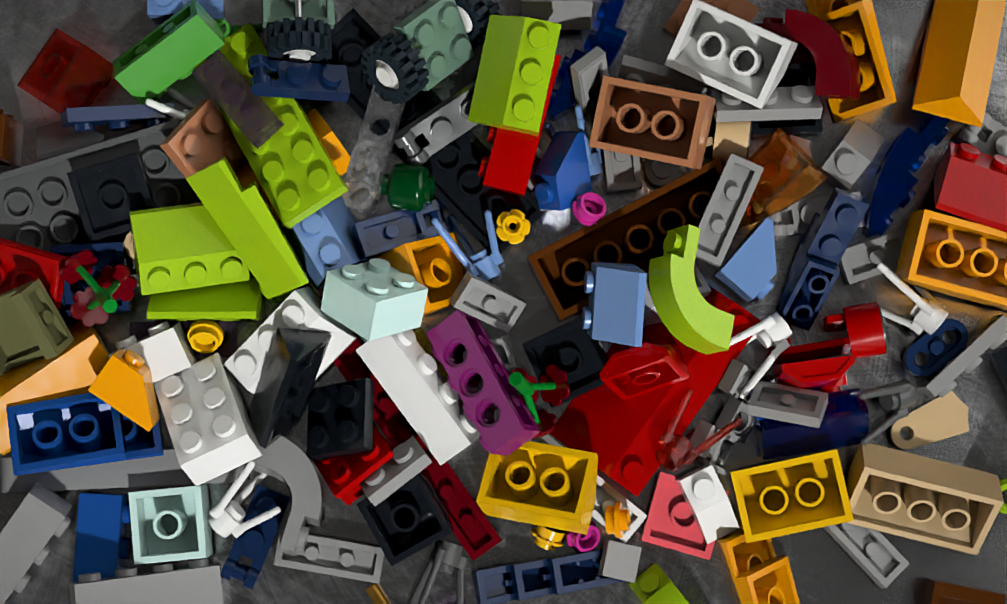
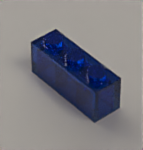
(842, 425)

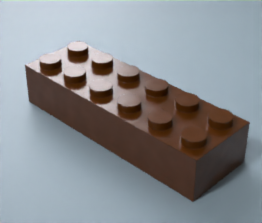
(623, 237)

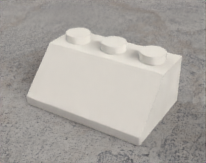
(730, 53)
(298, 311)

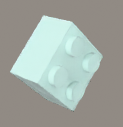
(374, 299)
(170, 524)

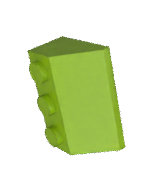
(514, 73)
(182, 250)
(221, 302)

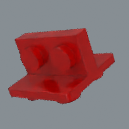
(347, 471)

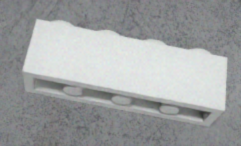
(420, 393)

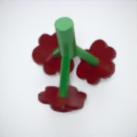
(98, 299)
(553, 389)

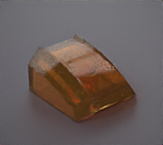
(780, 183)

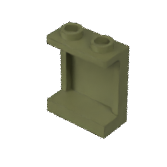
(30, 326)

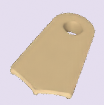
(932, 422)

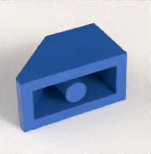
(562, 172)

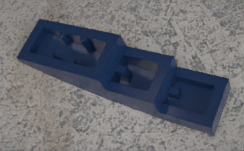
(540, 577)

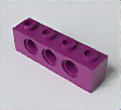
(515, 422)

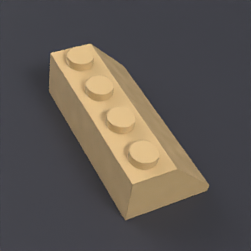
(922, 498)

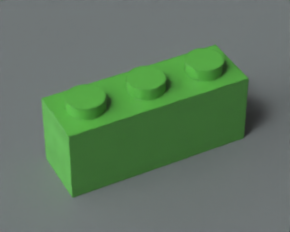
(168, 53)

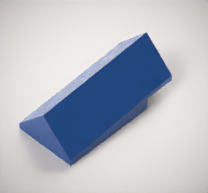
(75, 434)

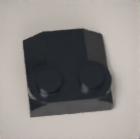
(407, 519)

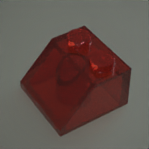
(66, 74)

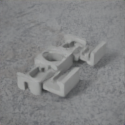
(733, 382)

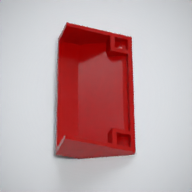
(629, 430)

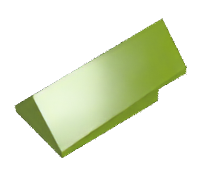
(249, 227)

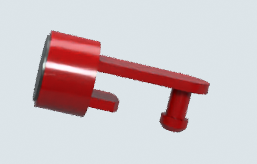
(864, 336)

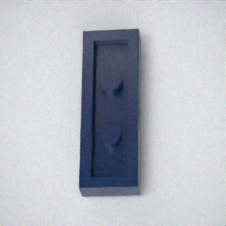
(116, 117)

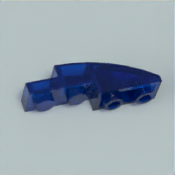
(607, 38)
(892, 181)

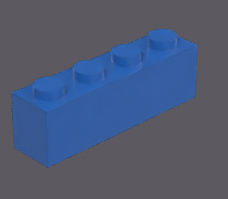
(101, 533)

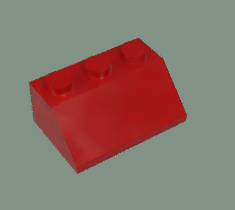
(972, 185)

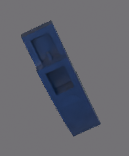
(818, 258)

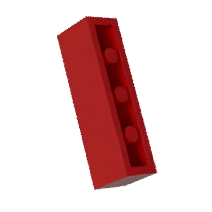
(513, 153)

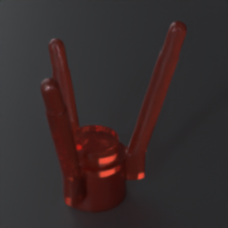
(677, 449)

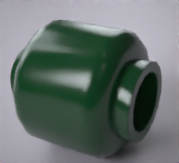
(408, 187)

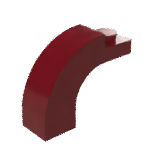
(834, 57)

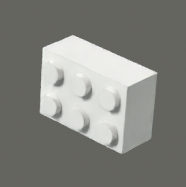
(207, 420)

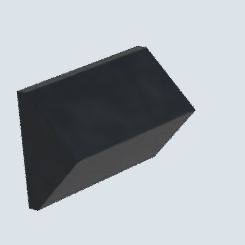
(286, 382)

